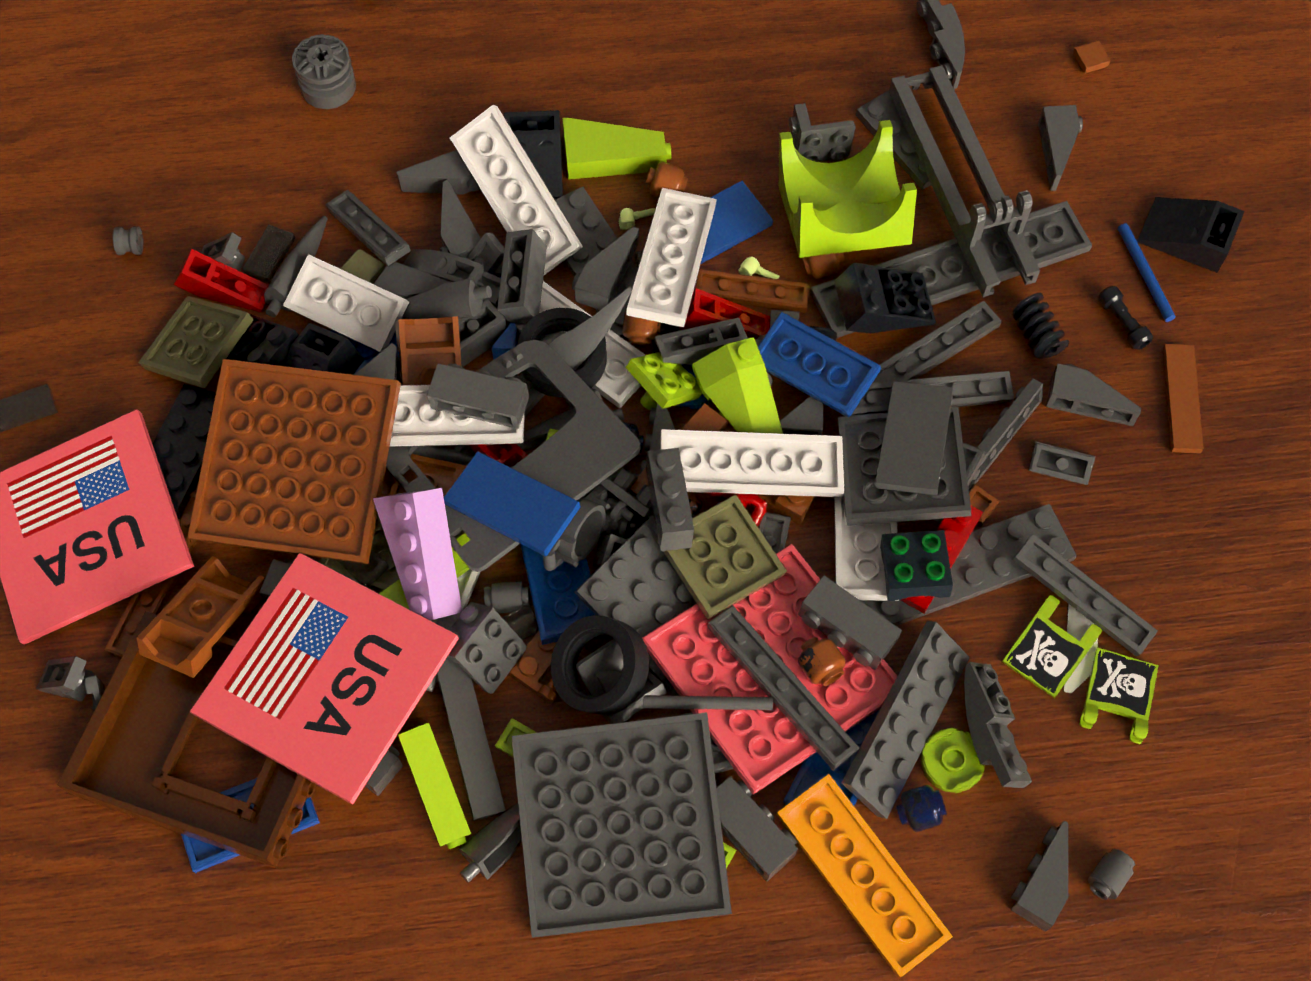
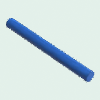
(1146, 272)

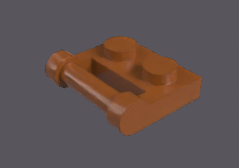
(535, 665)

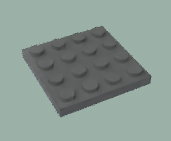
(869, 505)
(637, 586)

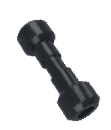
(1138, 335)

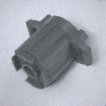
(582, 532)

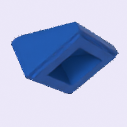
(506, 341)

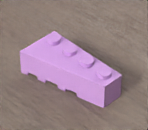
(421, 551)

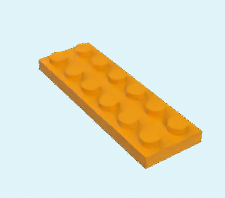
(864, 876)

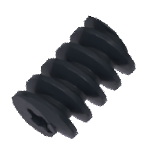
(1038, 328)

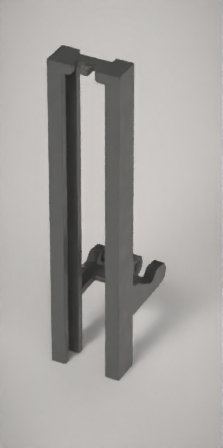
(965, 229)

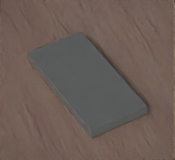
(914, 438)

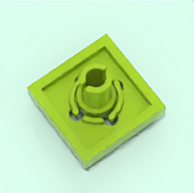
(663, 381)

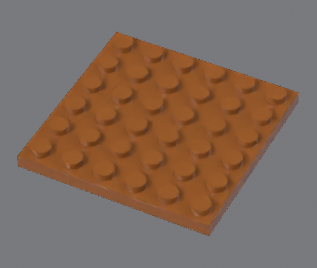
(295, 460)

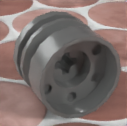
(324, 71)

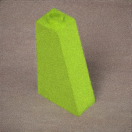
(611, 149)
(435, 786)

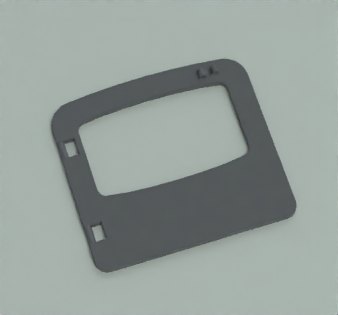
(570, 461)

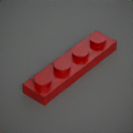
(957, 533)

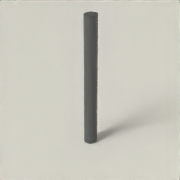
(707, 702)

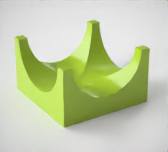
(848, 201)

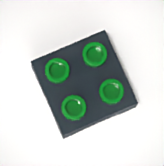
(916, 564)

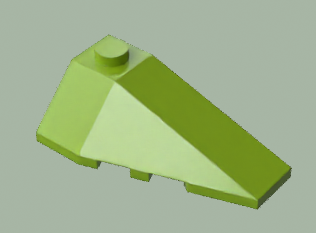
(739, 387)

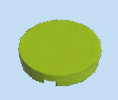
(951, 761)

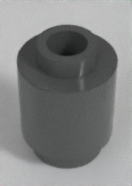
(506, 596)
(1111, 874)

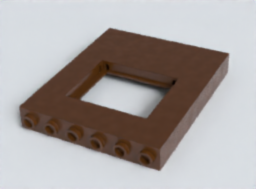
(137, 743)

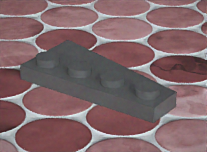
(883, 109)

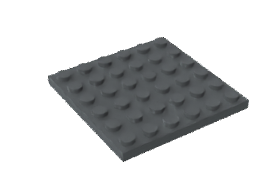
(620, 825)

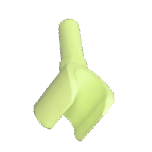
(628, 217)
(751, 266)

